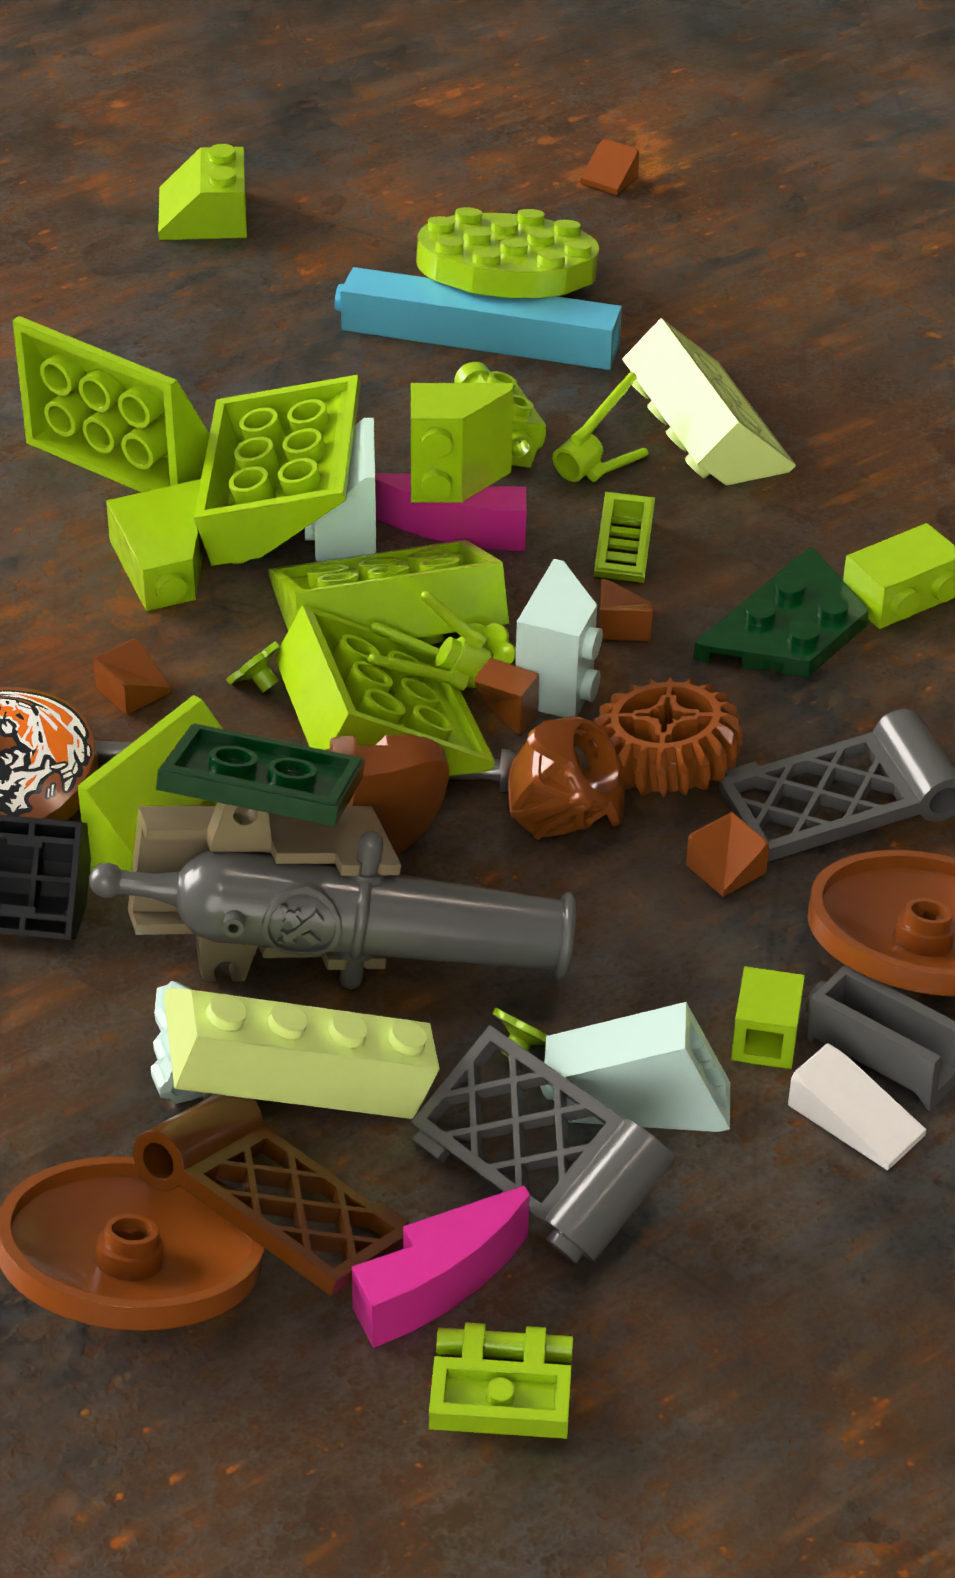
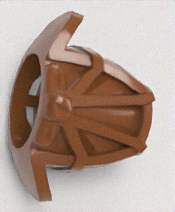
(551, 788)

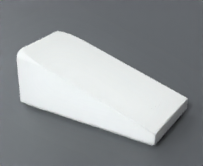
(853, 1107)

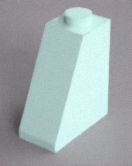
(646, 1070)

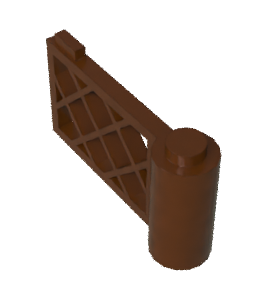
(219, 1142)

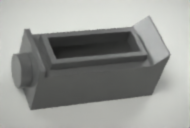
(885, 1032)

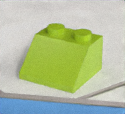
(205, 196)
(459, 439)

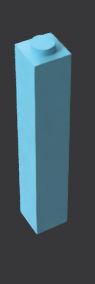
(447, 316)

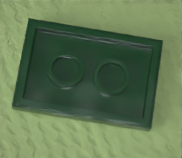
(261, 774)

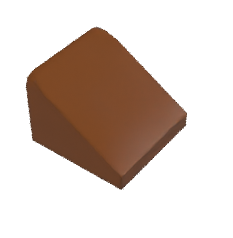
(611, 167)

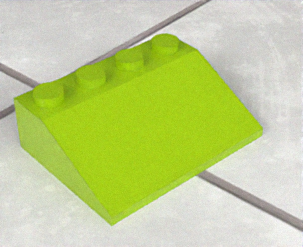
(106, 411)
(274, 466)
(390, 584)
(345, 695)

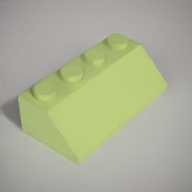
(703, 409)
(299, 1053)

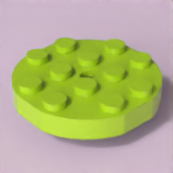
(507, 253)

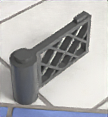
(900, 750)
(607, 1174)

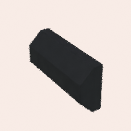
(43, 876)

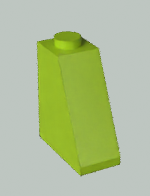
(158, 543)

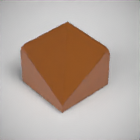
(624, 614)
(129, 677)
(509, 693)
(727, 854)

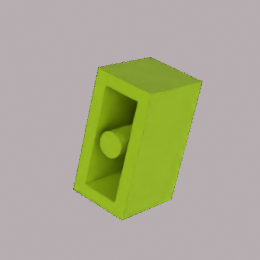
(902, 574)

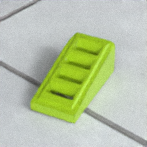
(629, 511)

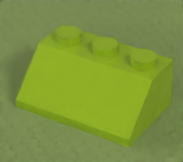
(129, 780)

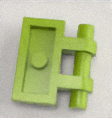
(500, 1394)

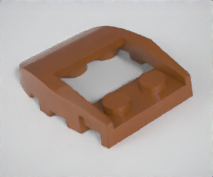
(402, 781)

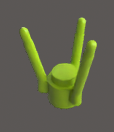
(583, 451)
(458, 658)

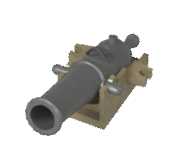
(319, 892)

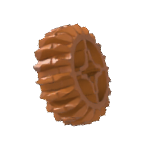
(672, 735)

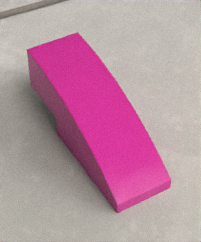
(488, 519)
(439, 1265)

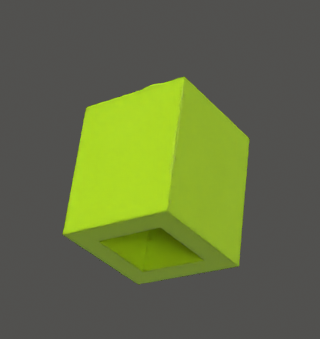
(767, 1017)

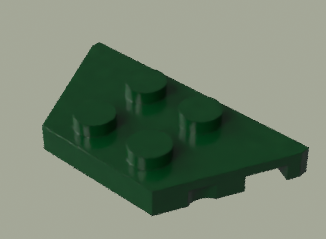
(789, 621)

